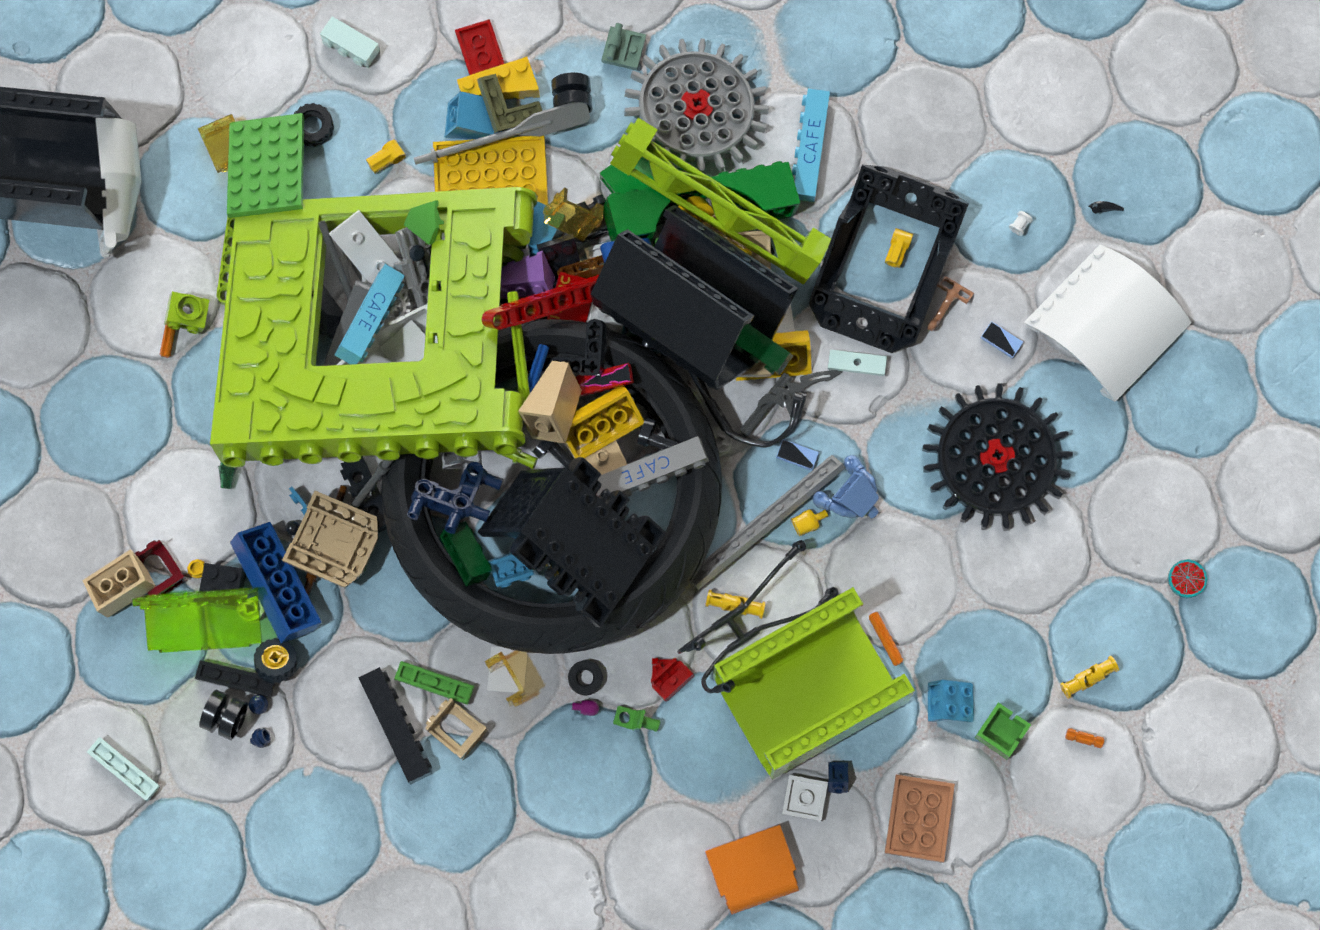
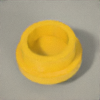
(195, 568)

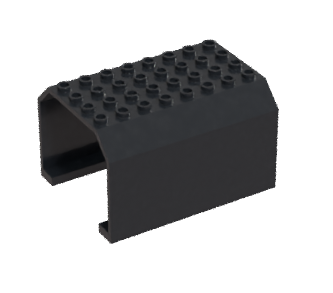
(51, 157)
(691, 296)

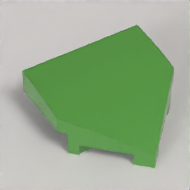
(424, 221)

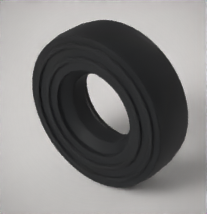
(589, 689)

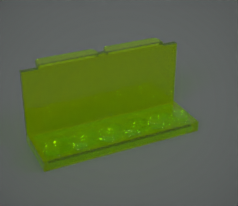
(201, 619)

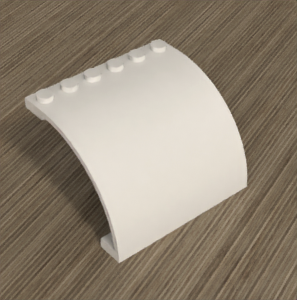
(1111, 319)

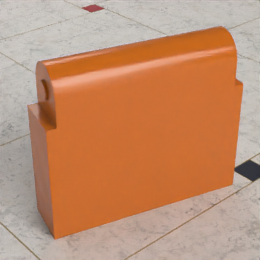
(753, 869)

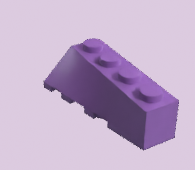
(527, 276)

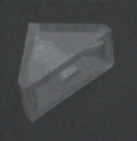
(453, 461)

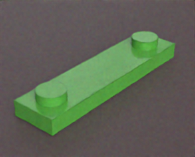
(434, 682)

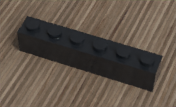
(395, 726)

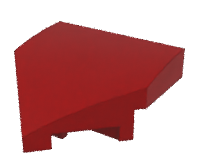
(669, 677)

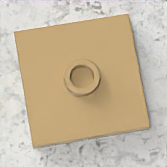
(606, 458)

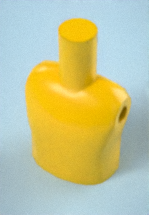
(807, 521)

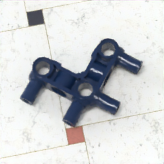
(446, 501)

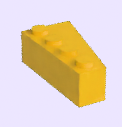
(514, 78)

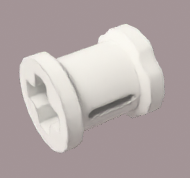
(1020, 223)

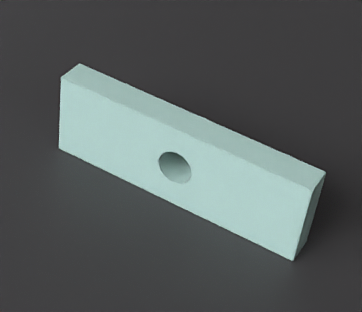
(845, 360)

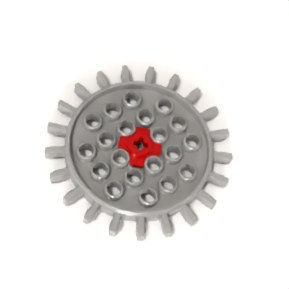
(720, 71)

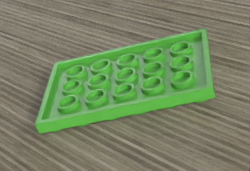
(265, 165)

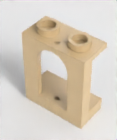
(452, 708)

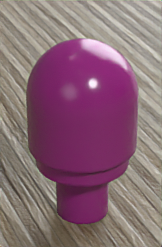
(586, 707)

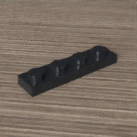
(233, 678)

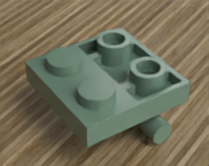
(623, 47)

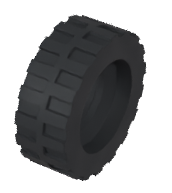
(326, 129)

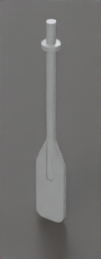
(535, 125)

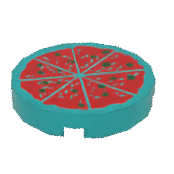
(1187, 578)

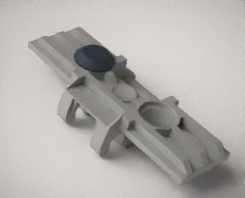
(413, 251)

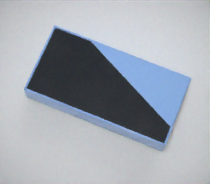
(1001, 340)
(797, 455)

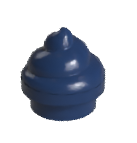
(258, 704)
(260, 738)

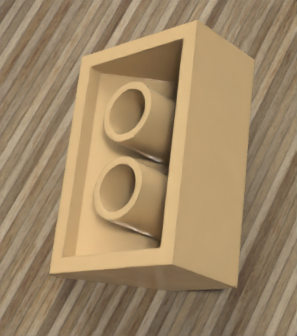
(118, 583)

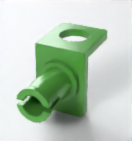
(636, 719)

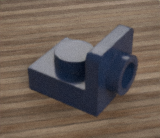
(838, 777)

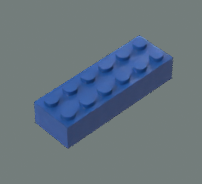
(277, 582)

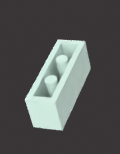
(349, 42)

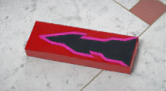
(609, 379)

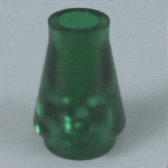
(226, 476)

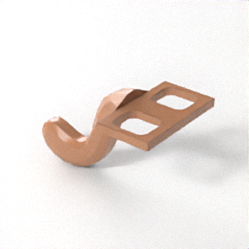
(951, 295)

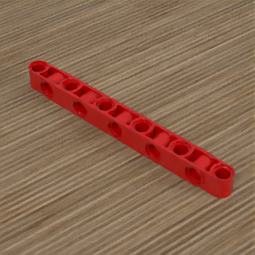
(540, 304)

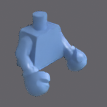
(855, 496)

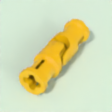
(729, 602)
(1092, 675)

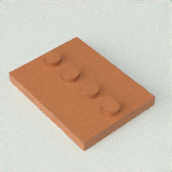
(919, 818)

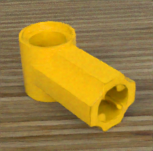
(390, 154)
(899, 244)

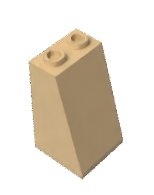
(552, 404)

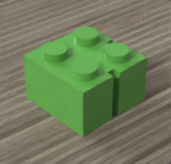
(1001, 732)

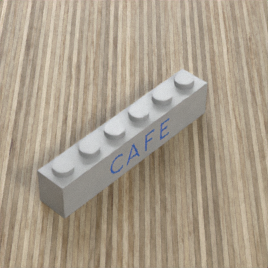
(655, 468)

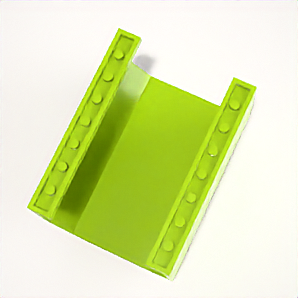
(809, 685)

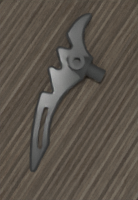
(785, 396)

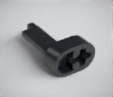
(647, 436)
(555, 449)

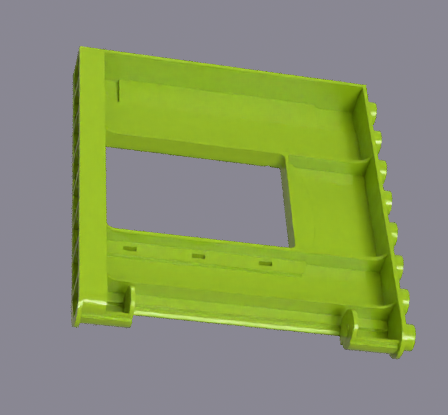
(284, 407)

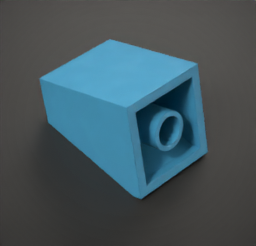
(467, 117)
(541, 231)

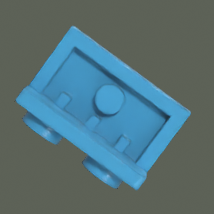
(509, 569)

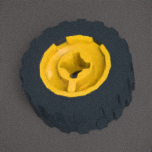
(268, 668)

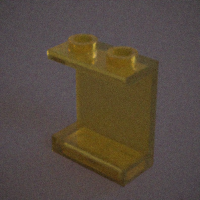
(217, 141)
(572, 217)
(497, 662)

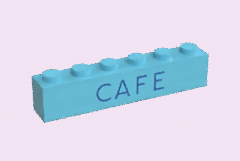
(811, 143)
(368, 318)

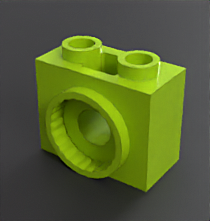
(177, 318)

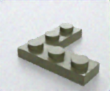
(499, 115)

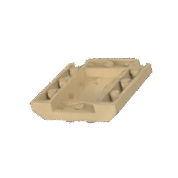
(333, 540)

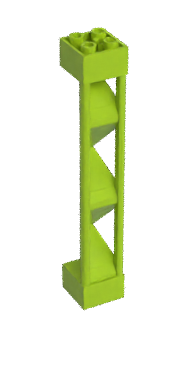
(794, 259)

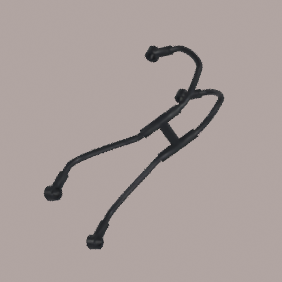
(796, 412)
(699, 643)

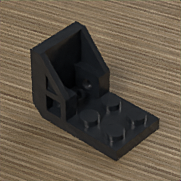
(560, 253)

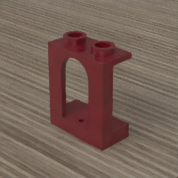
(177, 578)

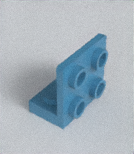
(950, 701)

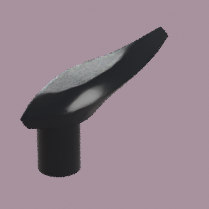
(1104, 206)

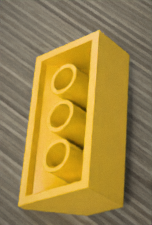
(799, 346)
(607, 416)

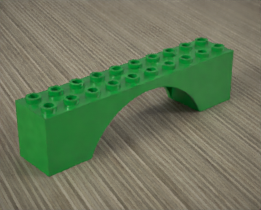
(764, 186)

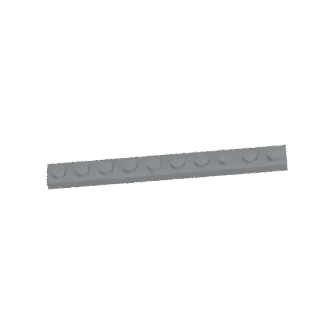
(767, 520)

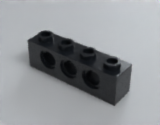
(349, 471)

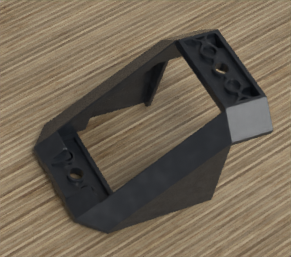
(888, 190)

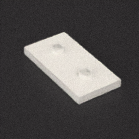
(363, 246)

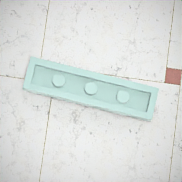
(123, 769)

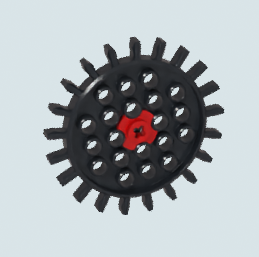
(952, 465)

